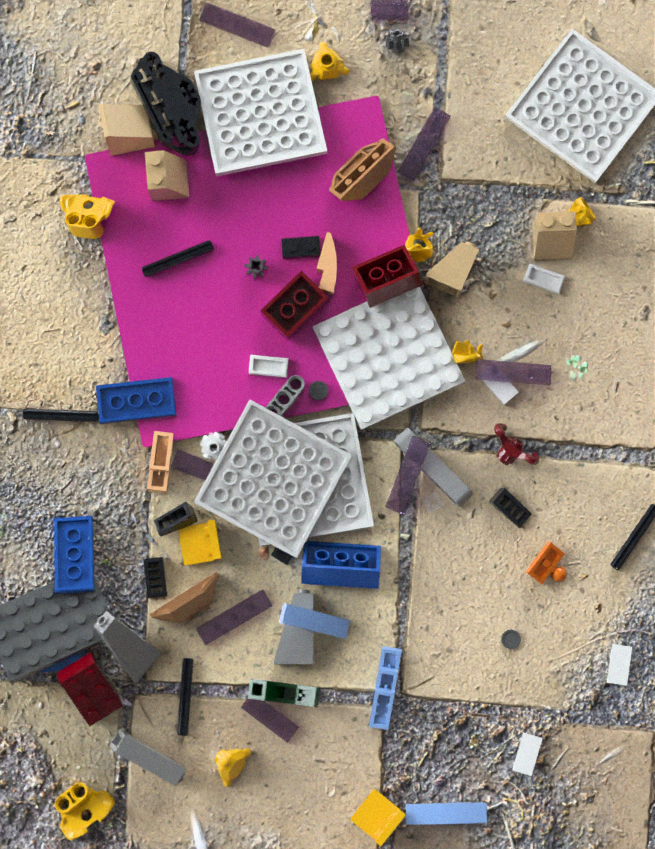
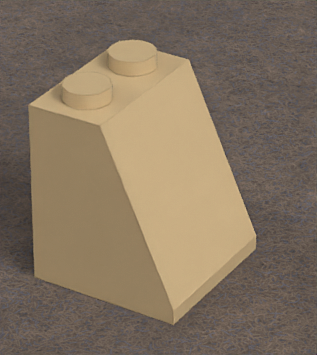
(126, 128)
(166, 176)
(554, 235)
(452, 271)

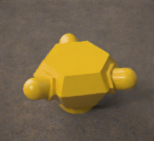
(327, 64)
(231, 763)

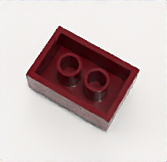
(387, 276)
(294, 305)
(89, 689)

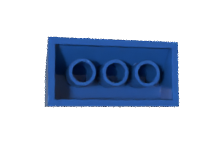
(341, 564)

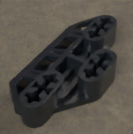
(173, 101)

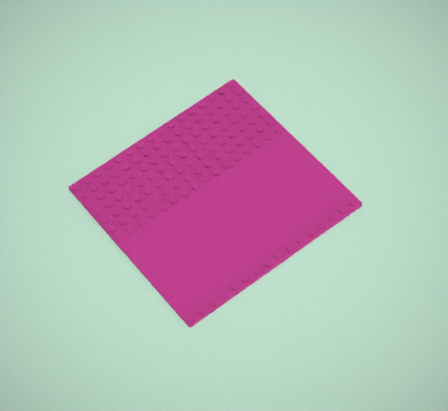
(205, 312)

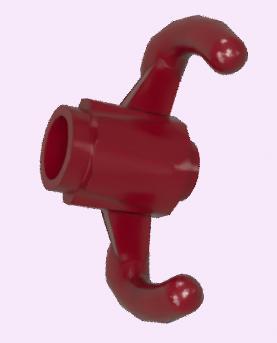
(512, 448)

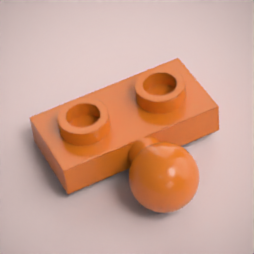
(546, 563)

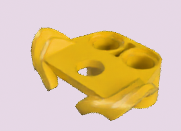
(82, 221)
(99, 803)

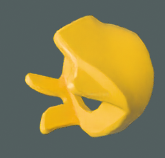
(584, 214)
(416, 251)
(465, 352)

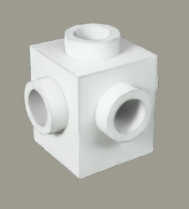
(216, 438)

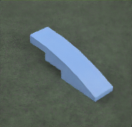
(314, 621)
(385, 688)
(446, 813)

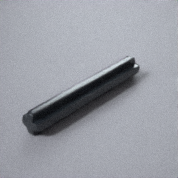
(177, 258)
(60, 415)
(634, 538)
(185, 696)

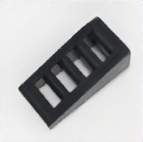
(506, 512)
(184, 521)
(159, 560)

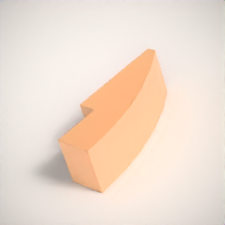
(328, 266)
(160, 462)

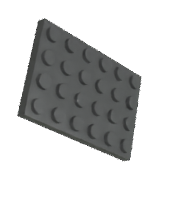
(47, 628)

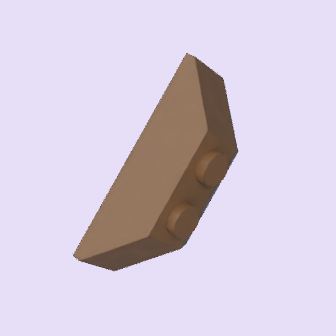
(363, 171)
(189, 603)

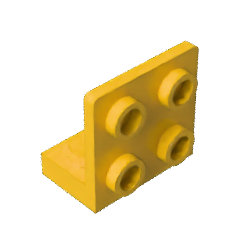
(200, 543)
(377, 817)

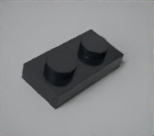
(300, 247)

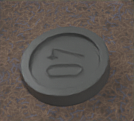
(318, 390)
(510, 639)

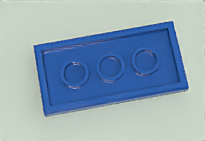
(136, 400)
(74, 555)

